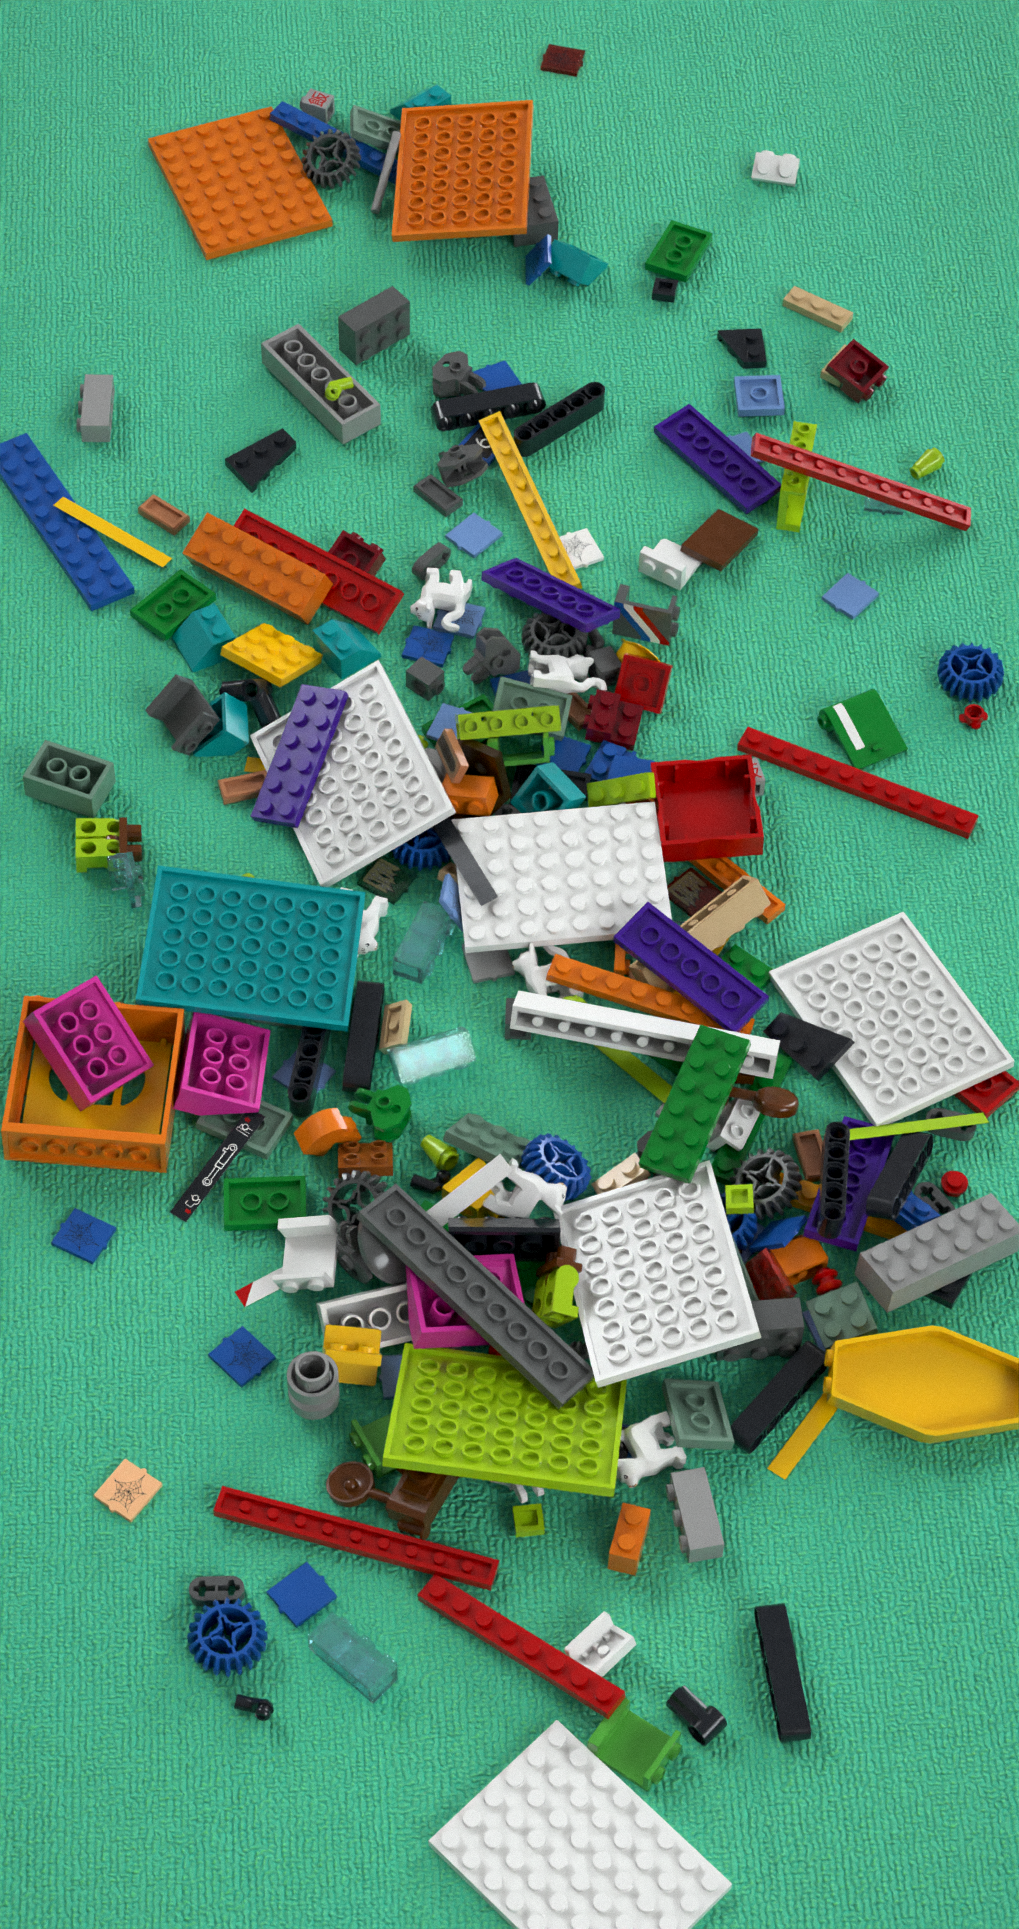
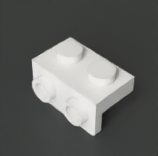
(775, 168)
(734, 1125)
(600, 1645)

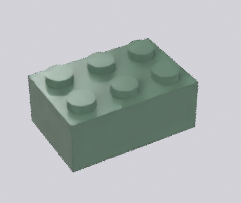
(69, 779)

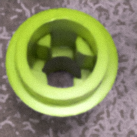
(928, 462)
(440, 1153)

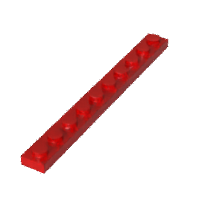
(860, 481)
(858, 782)
(356, 1538)

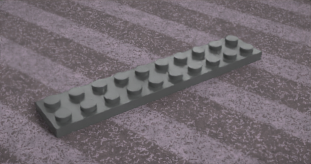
(477, 1295)

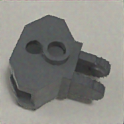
(456, 377)
(461, 464)
(492, 656)
(349, 1254)

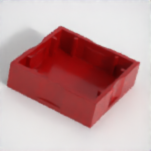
(707, 808)

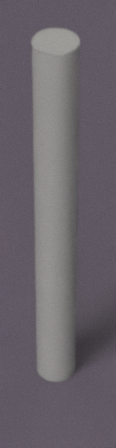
(386, 170)

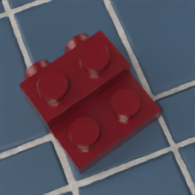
(858, 371)
(358, 553)
(612, 720)

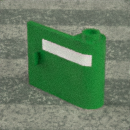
(863, 726)

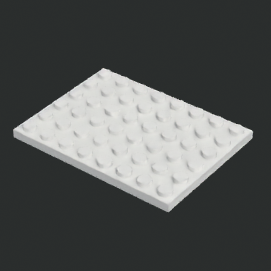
(372, 783)
(561, 875)
(902, 1010)
(656, 1275)
(575, 1847)

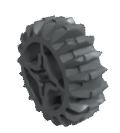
(324, 174)
(552, 637)
(764, 1169)
(360, 1196)

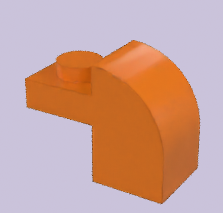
(325, 1129)

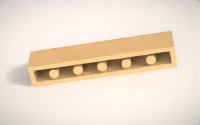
(717, 921)

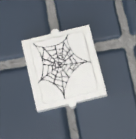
(581, 548)

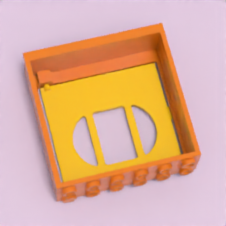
(101, 1134)

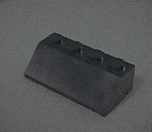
(524, 1238)

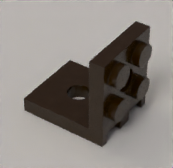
(485, 762)

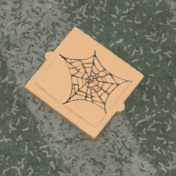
(128, 1490)

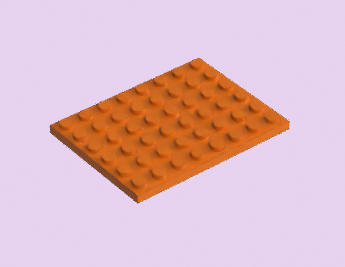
(463, 171)
(239, 183)

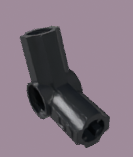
(261, 702)

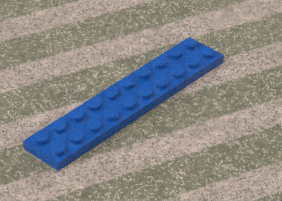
(70, 541)

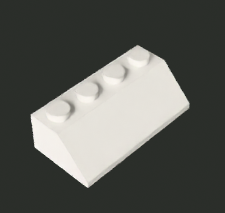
(373, 1309)

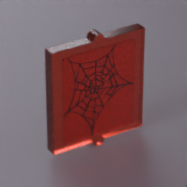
(562, 60)

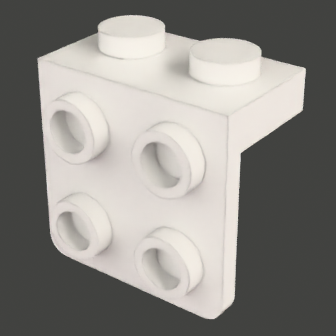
(668, 564)

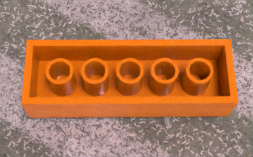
(257, 568)

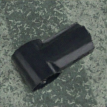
(702, 1721)

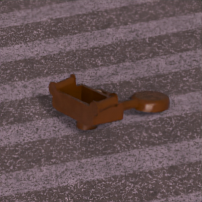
(769, 1101)
(411, 1503)

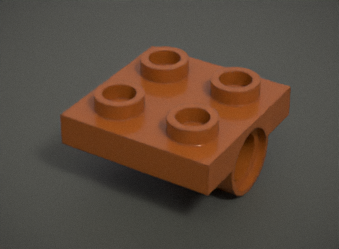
(371, 1157)

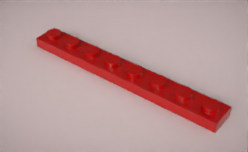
(522, 1646)

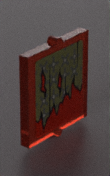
(691, 891)

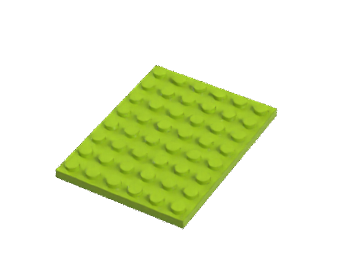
(489, 1423)

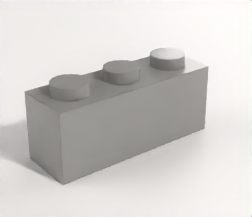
(96, 408)
(695, 1515)

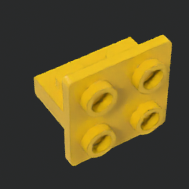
(354, 1352)

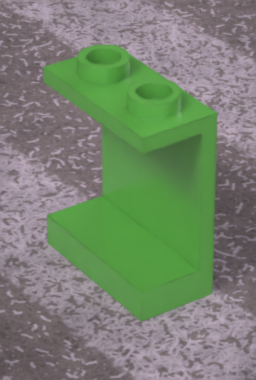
(528, 757)
(372, 1441)
(634, 1746)

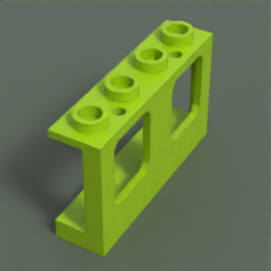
(794, 484)
(508, 722)

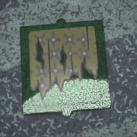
(387, 879)

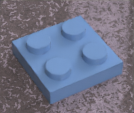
(759, 395)

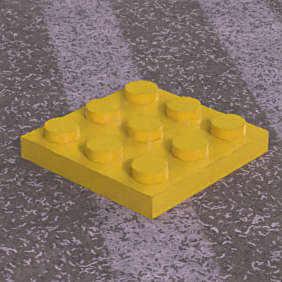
(271, 654)

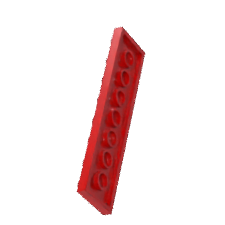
(353, 591)

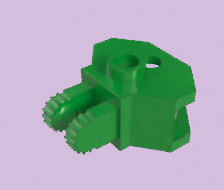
(386, 1111)

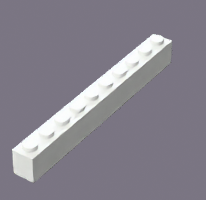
(626, 1030)

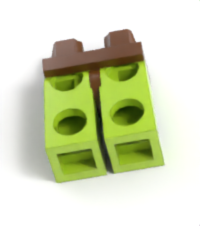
(103, 838)
(556, 1287)

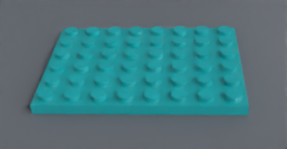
(251, 948)

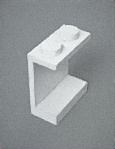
(308, 1253)

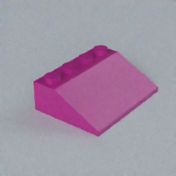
(88, 1043)
(221, 1066)
(436, 1323)

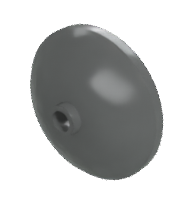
(380, 1258)

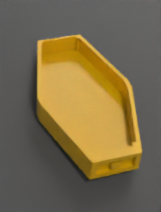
(925, 1383)

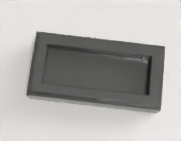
(438, 495)

